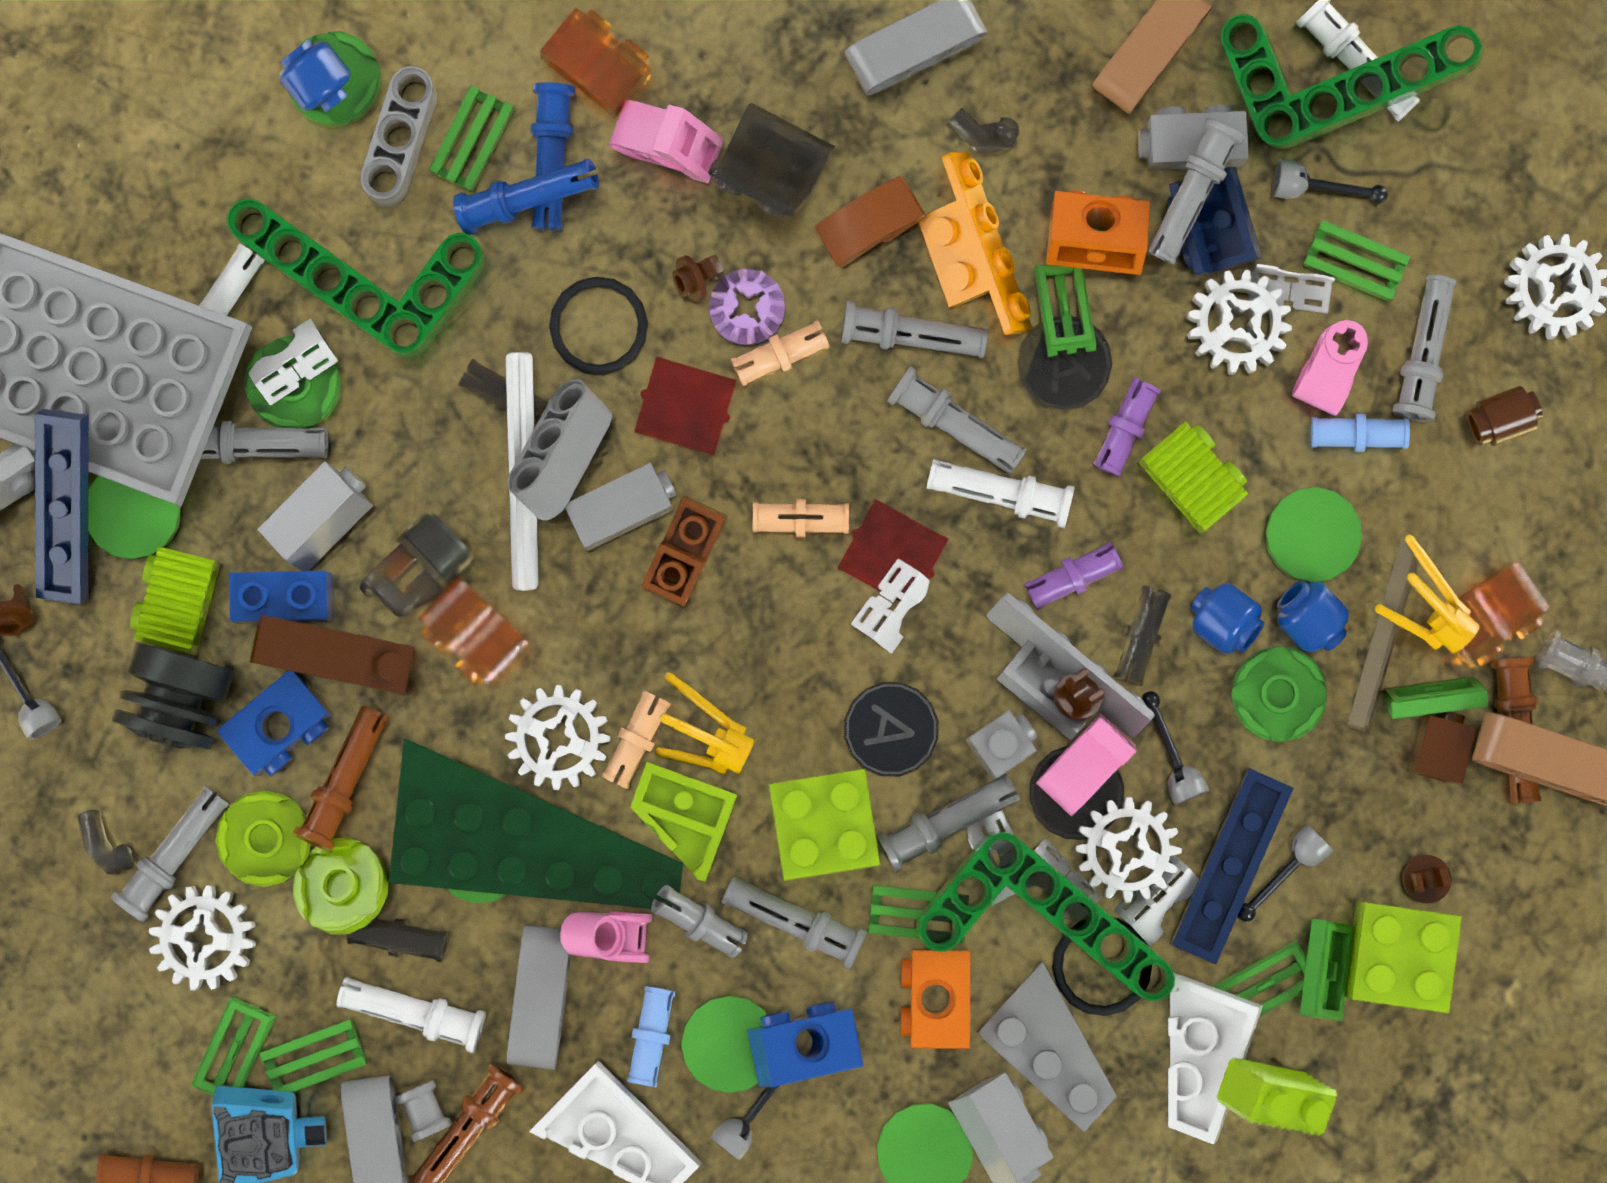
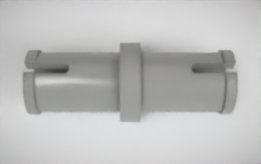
(699, 921)

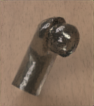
(984, 137)
(97, 847)

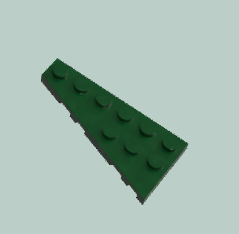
(493, 838)

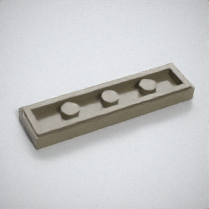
(1382, 641)

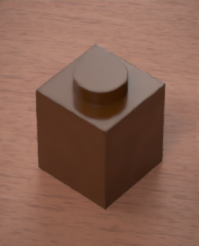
(1442, 747)

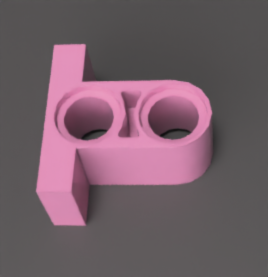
(666, 138)
(1086, 764)

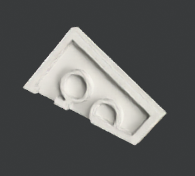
(1204, 1033)
(614, 1129)

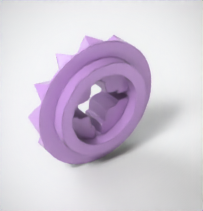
(743, 328)

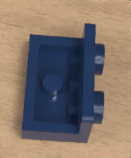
(1223, 230)

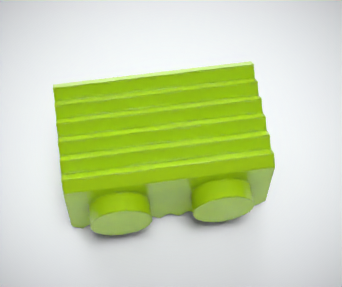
(1195, 476)
(174, 600)
(1276, 1096)

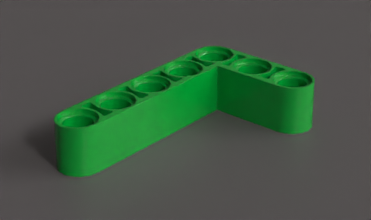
(1343, 86)
(354, 286)
(1050, 906)

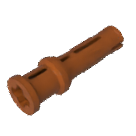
(1517, 702)
(332, 799)
(478, 1113)

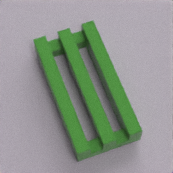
(488, 103)
(1383, 252)
(1069, 341)
(1434, 697)
(878, 909)
(1292, 948)
(1327, 970)
(251, 1012)
(274, 1073)

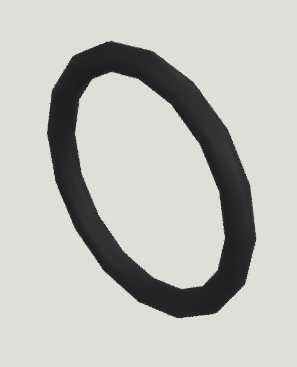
(589, 367)
(1081, 1004)

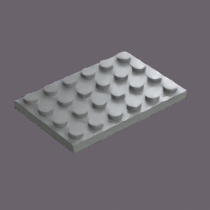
(120, 353)

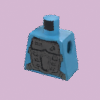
(260, 1134)

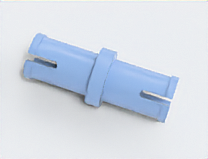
(1360, 432)
(650, 1036)

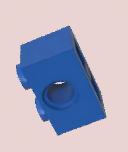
(282, 595)
(248, 733)
(832, 1051)

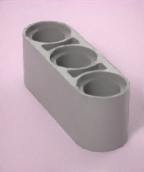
(914, 43)
(394, 114)
(559, 449)
(538, 999)
(373, 1130)

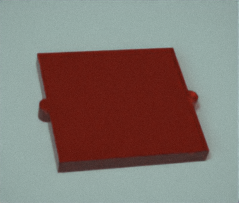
(685, 406)
(884, 539)

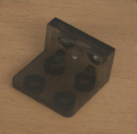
(771, 162)

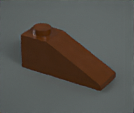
(332, 654)

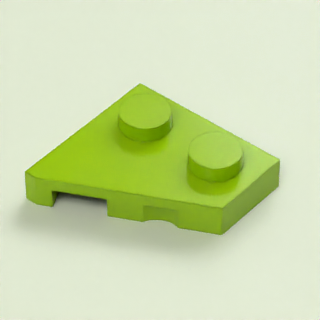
(684, 815)

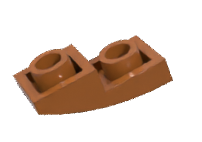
(869, 220)
(684, 550)

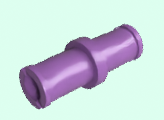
(1126, 427)
(1074, 575)

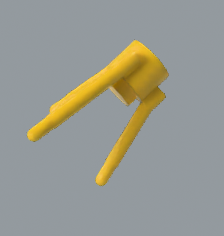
(1449, 621)
(727, 747)

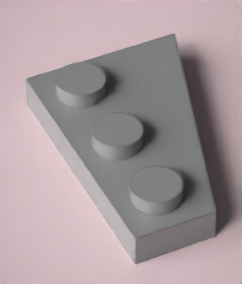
(1049, 1049)

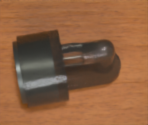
(434, 551)

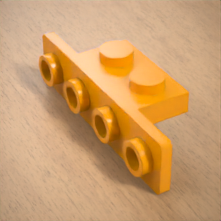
(970, 250)

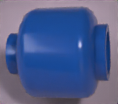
(314, 76)
(1312, 616)
(1227, 618)

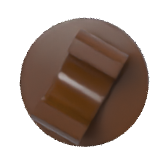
(692, 277)
(15, 614)
(1078, 696)
(1427, 879)

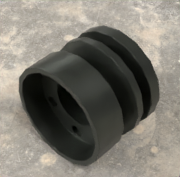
(172, 697)

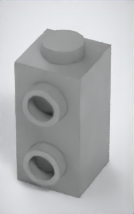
(1175, 135)
(621, 506)
(316, 516)
(1002, 743)
(1002, 1130)

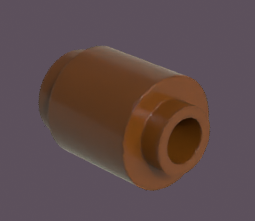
(1504, 416)

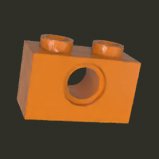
(1078, 245)
(946, 1027)

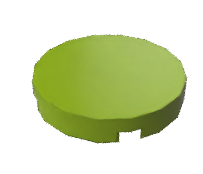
(258, 838)
(341, 887)

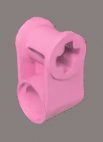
(1330, 375)
(607, 935)

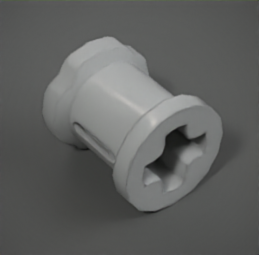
(423, 1110)

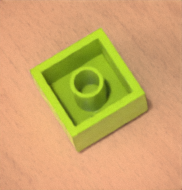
(824, 824)
(1403, 957)

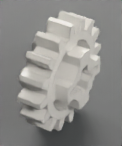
(1540, 279)
(1225, 303)
(544, 766)
(1148, 858)
(199, 960)

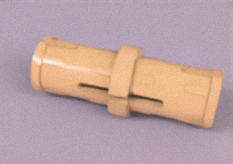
(780, 353)
(834, 518)
(635, 740)

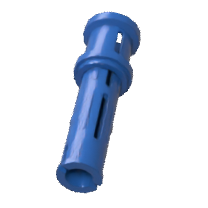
(551, 132)
(505, 201)

